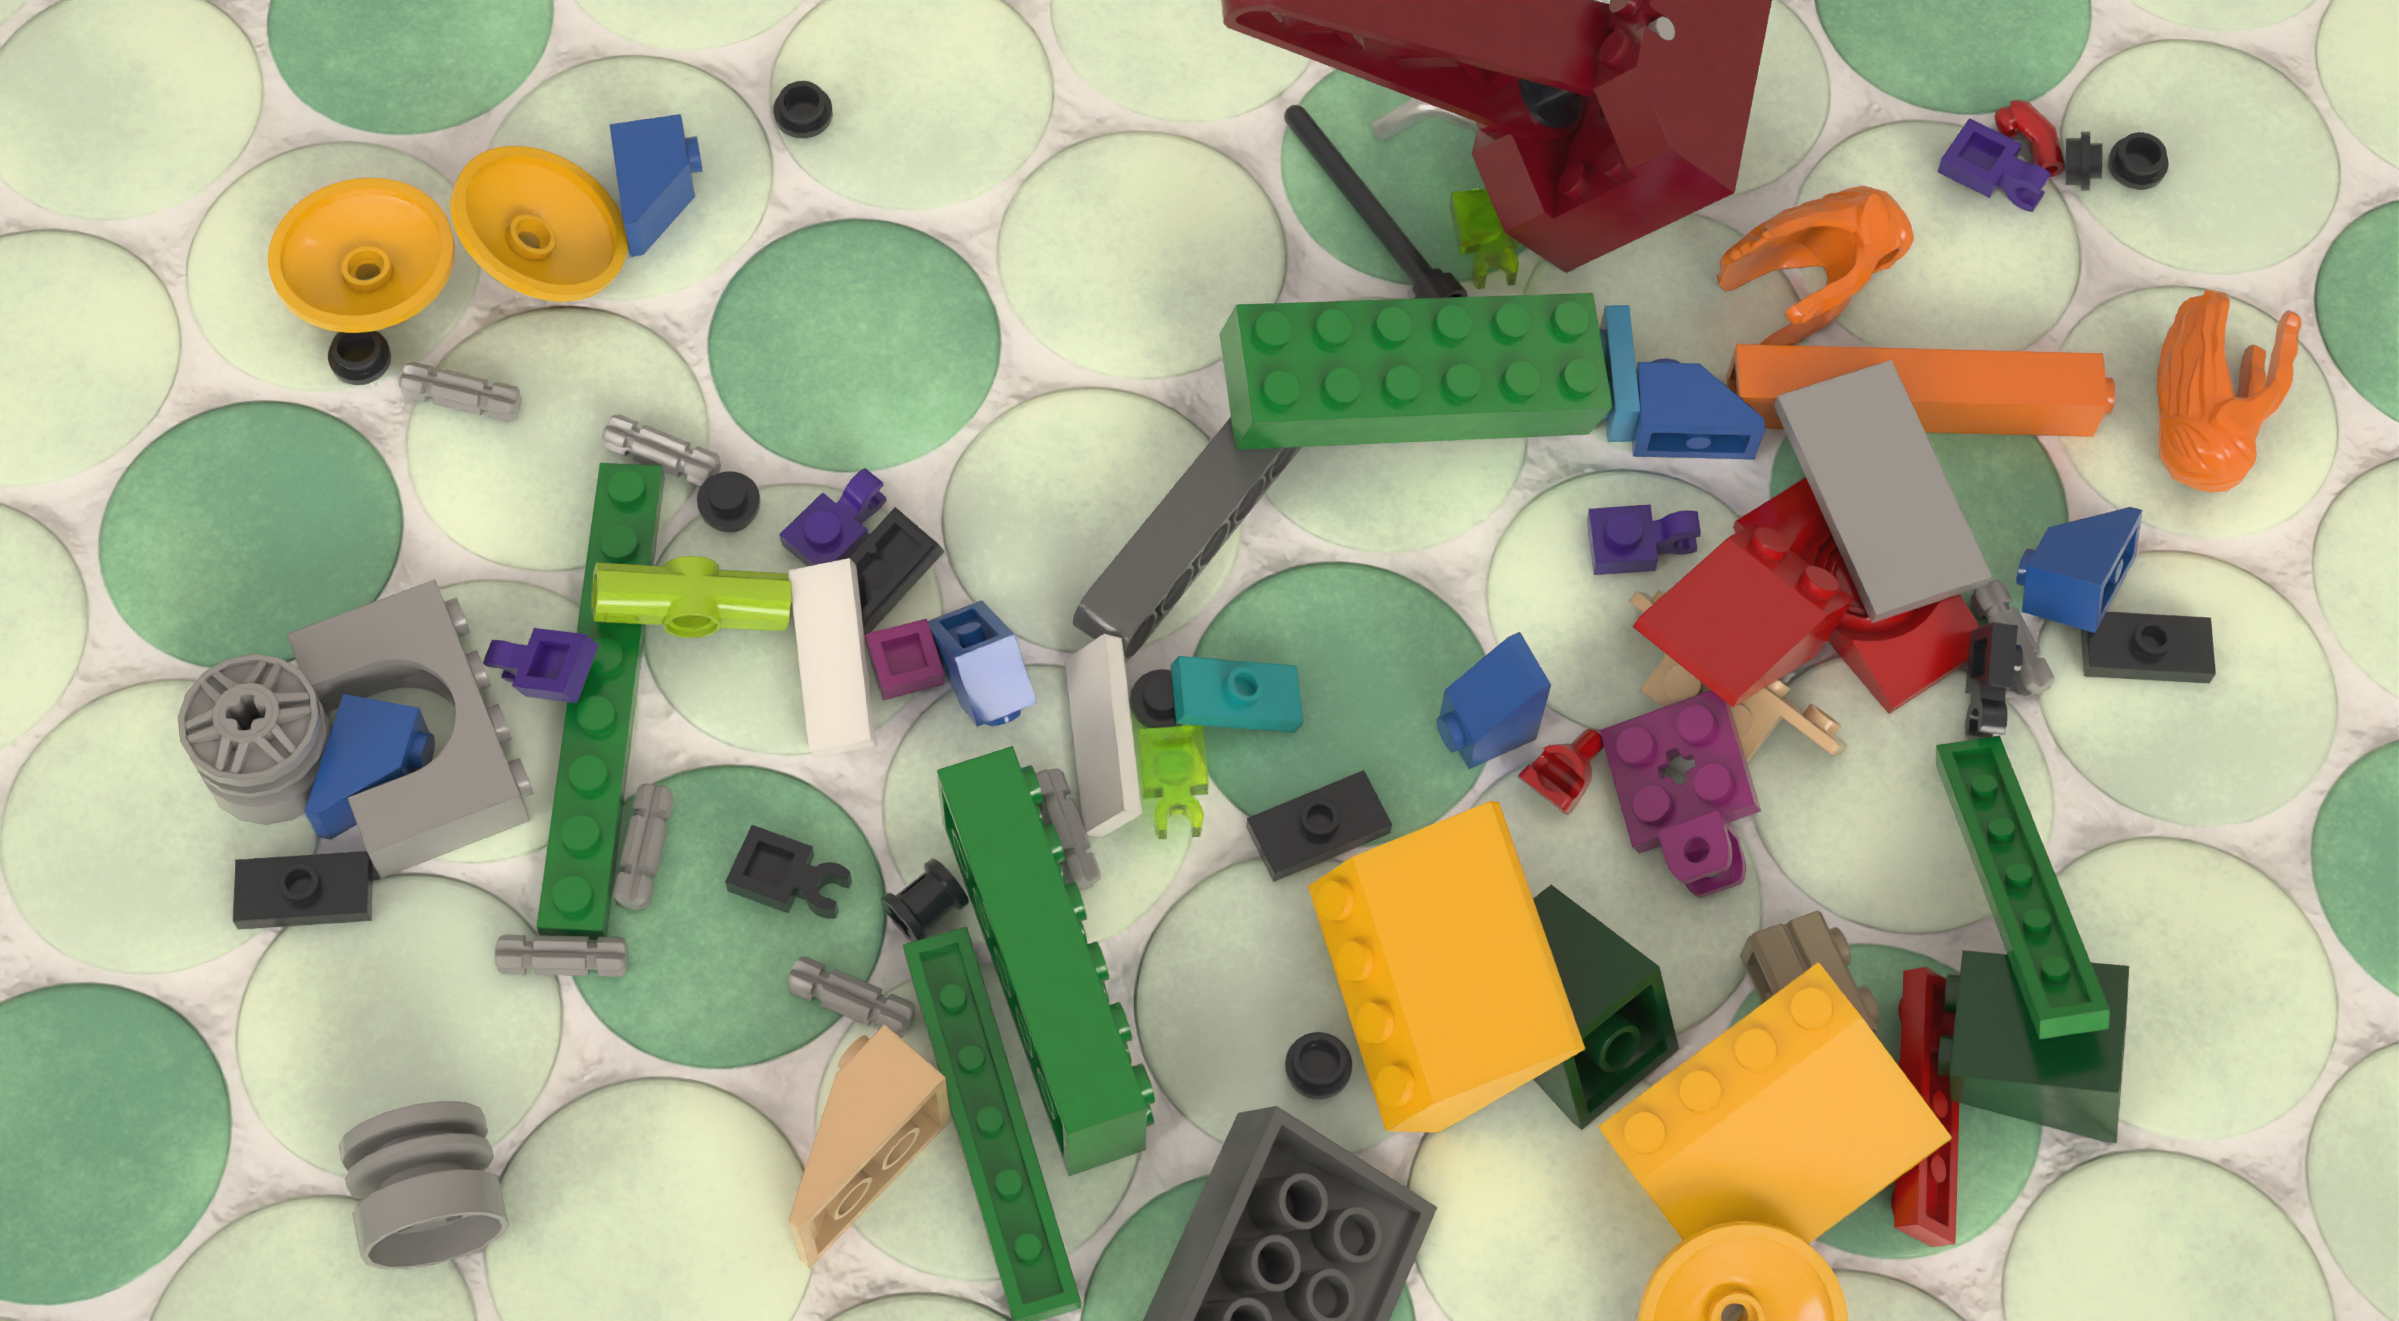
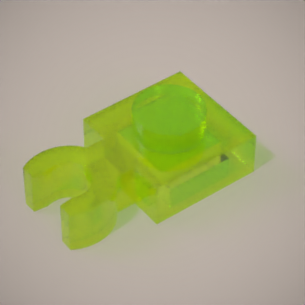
(1481, 233)
(1174, 769)

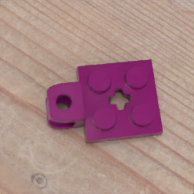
(1695, 816)

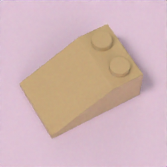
(874, 1124)

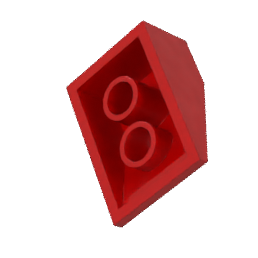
(1746, 614)

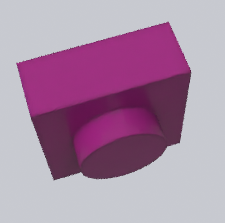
(904, 659)

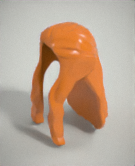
(1843, 232)
(2203, 426)

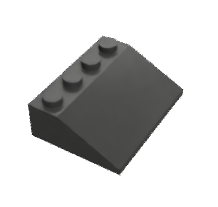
(1292, 1232)

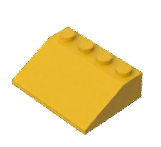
(1445, 970)
(1778, 1119)

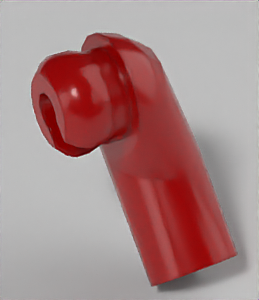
(2038, 131)

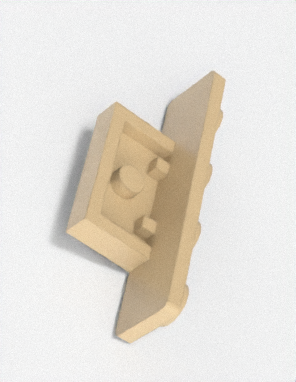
(1754, 716)

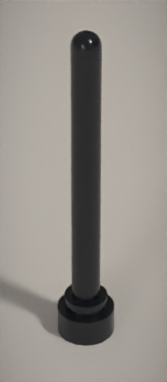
(1426, 280)

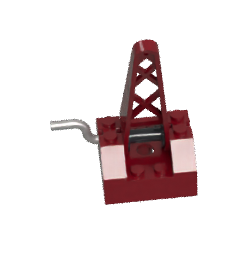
(1581, 109)

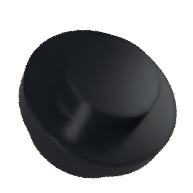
(802, 110)
(2083, 161)
(2138, 161)
(359, 357)
(728, 501)
(1154, 700)
(1318, 1065)

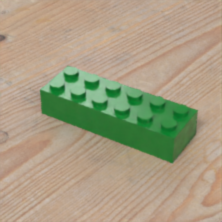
(1414, 370)
(1044, 961)

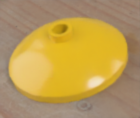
(538, 223)
(358, 233)
(1745, 1264)

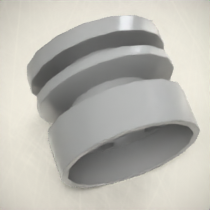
(255, 736)
(423, 1185)

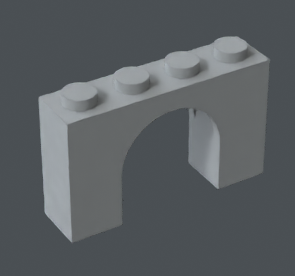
(470, 784)

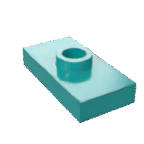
(1236, 694)

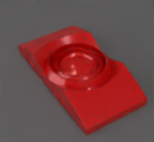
(1891, 656)

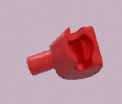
(1564, 770)

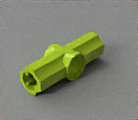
(690, 597)

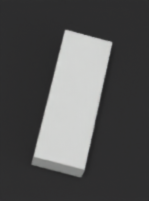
(832, 658)
(1103, 736)

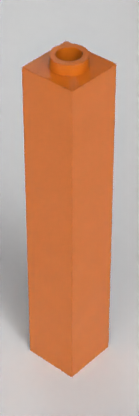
(1946, 386)

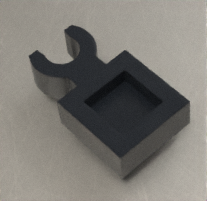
(1991, 670)
(779, 869)

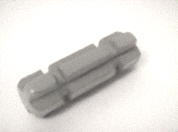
(460, 391)
(660, 449)
(1993, 604)
(1063, 813)
(643, 847)
(561, 955)
(850, 996)

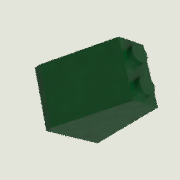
(1616, 1006)
(2008, 1070)

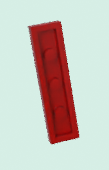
(1927, 1194)

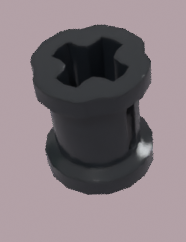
(925, 900)

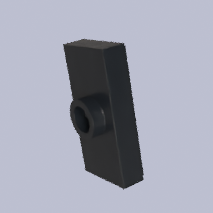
(891, 564)
(2150, 648)
(1318, 825)
(303, 890)

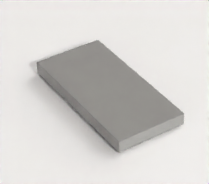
(1882, 491)

